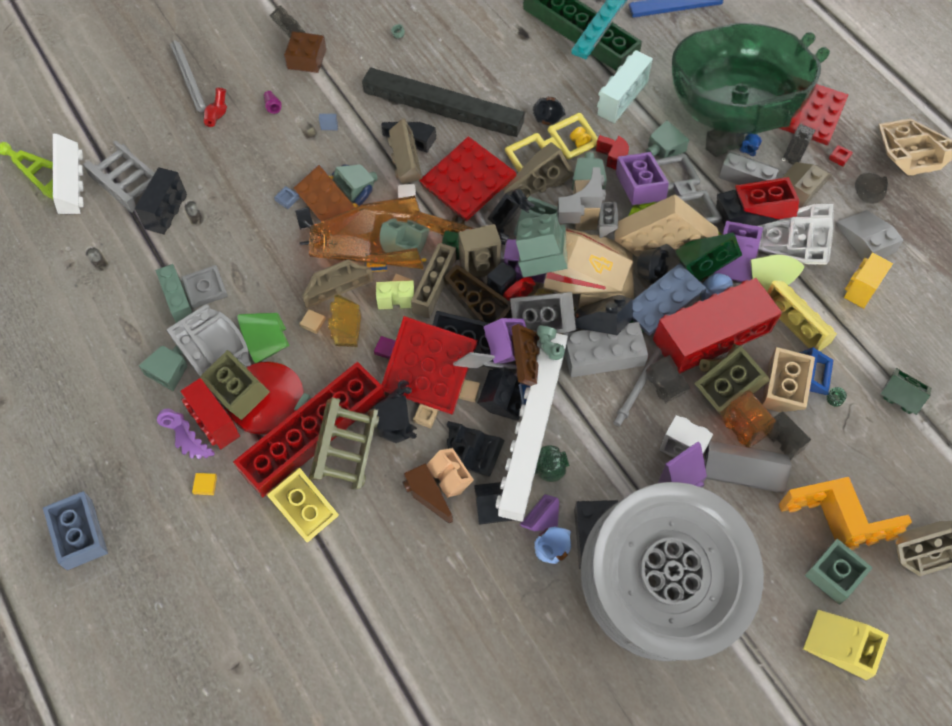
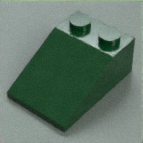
(708, 254)

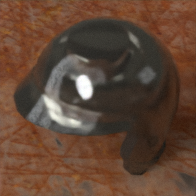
(871, 187)

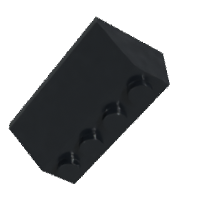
(466, 327)

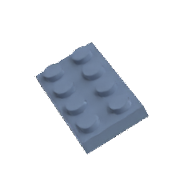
(665, 297)

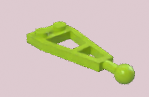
(38, 163)

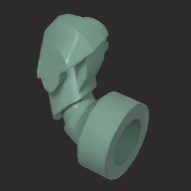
(554, 350)

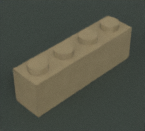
(433, 280)

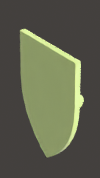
(775, 268)

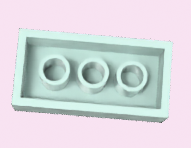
(624, 86)

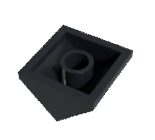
(486, 498)

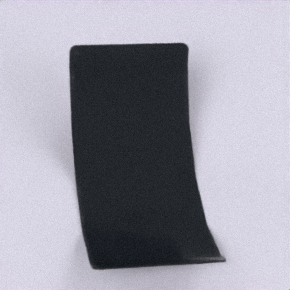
(304, 214)

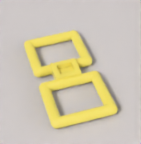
(555, 138)

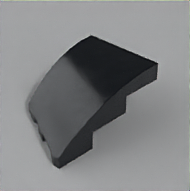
(474, 448)

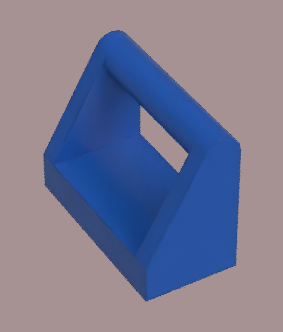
(823, 359)

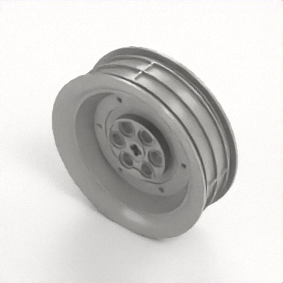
(723, 573)

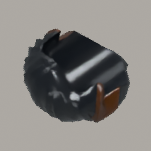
(548, 111)

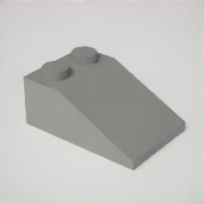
(870, 235)

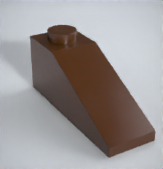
(425, 490)

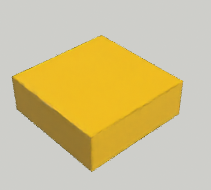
(204, 484)

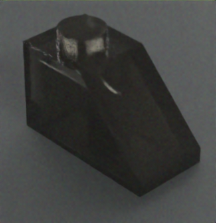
(798, 144)

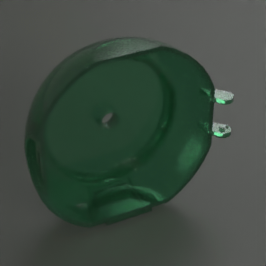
(745, 76)

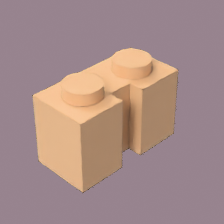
(450, 471)

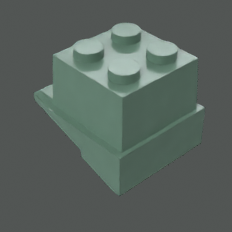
(541, 245)

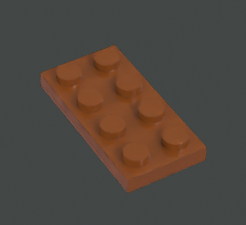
(323, 195)

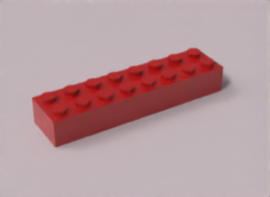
(296, 437)

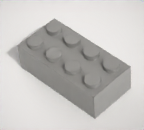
(599, 352)

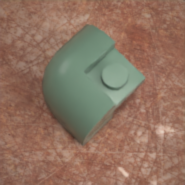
(403, 235)

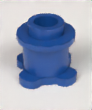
(751, 144)

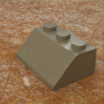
(404, 153)

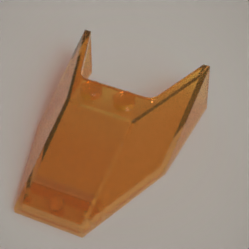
(357, 234)

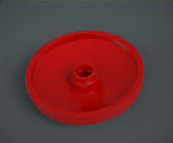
(278, 404)

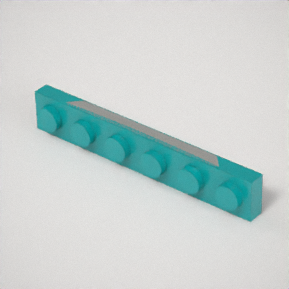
(597, 28)

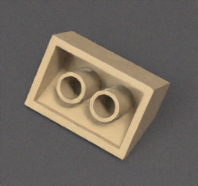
(789, 381)

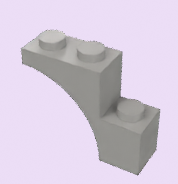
(572, 207)

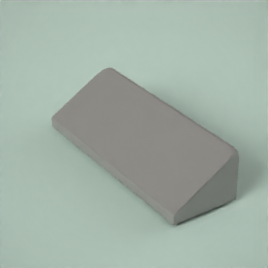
(608, 218)

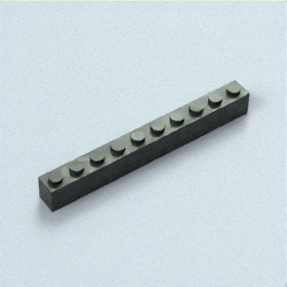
(443, 102)

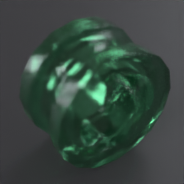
(841, 394)

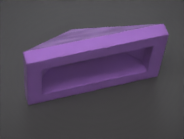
(543, 514)

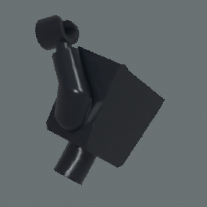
(507, 210)
(394, 416)

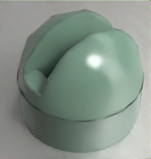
(397, 27)

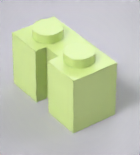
(394, 293)

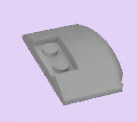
(206, 337)

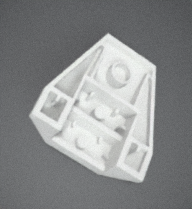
(801, 237)

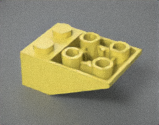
(846, 643)

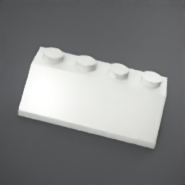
(67, 175)

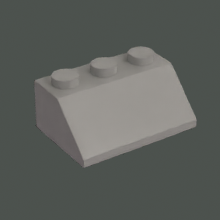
(746, 170)

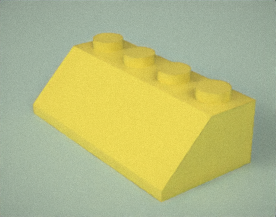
(800, 317)

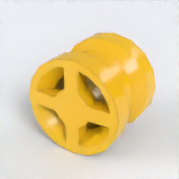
(580, 137)

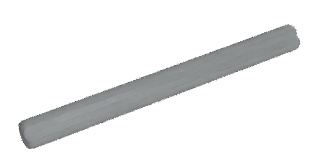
(188, 76)

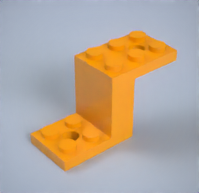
(844, 513)

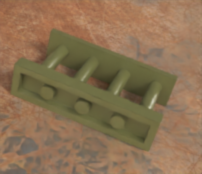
(324, 449)

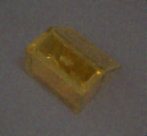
(344, 322)

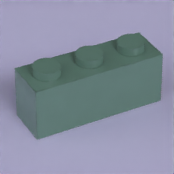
(174, 292)

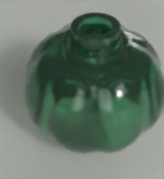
(551, 463)

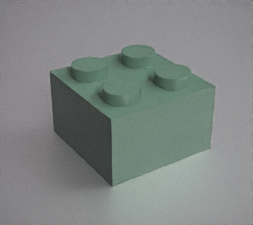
(838, 571)

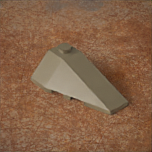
(543, 171)

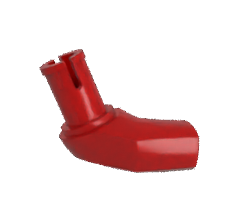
(216, 109)

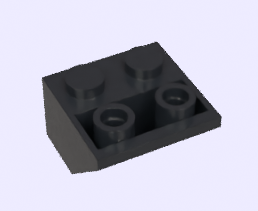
(501, 394)

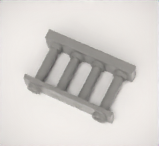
(117, 190)

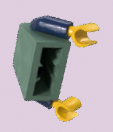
(354, 182)

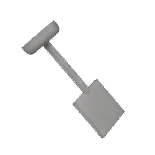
(476, 360)

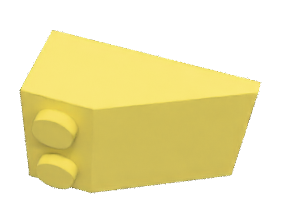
(302, 504)

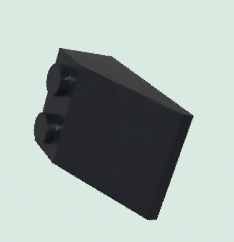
(731, 210)
(606, 315)

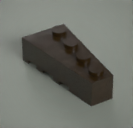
(476, 297)

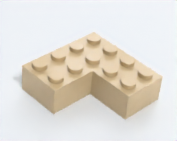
(661, 224)

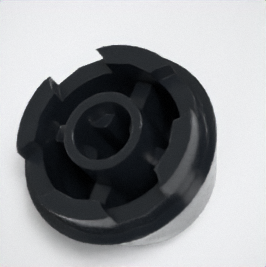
(652, 264)

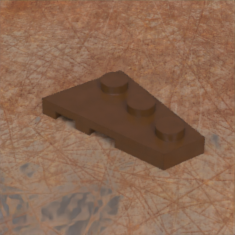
(525, 354)

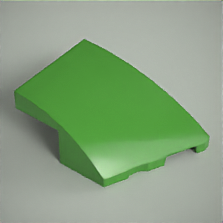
(263, 334)

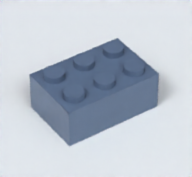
(75, 530)

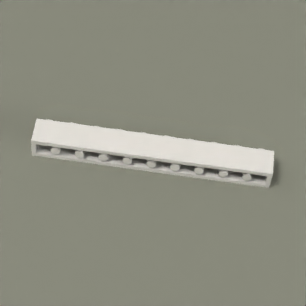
(530, 436)

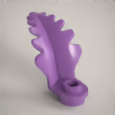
(183, 436)

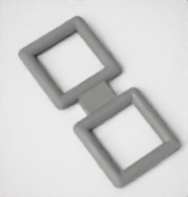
(685, 189)

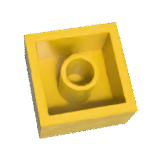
(866, 280)

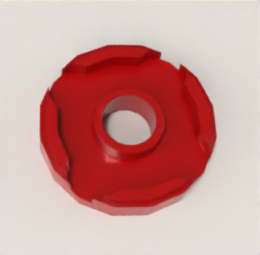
(520, 288)

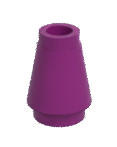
(272, 103)

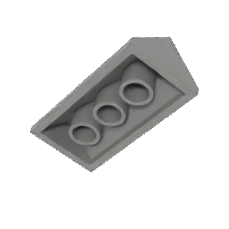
(747, 466)

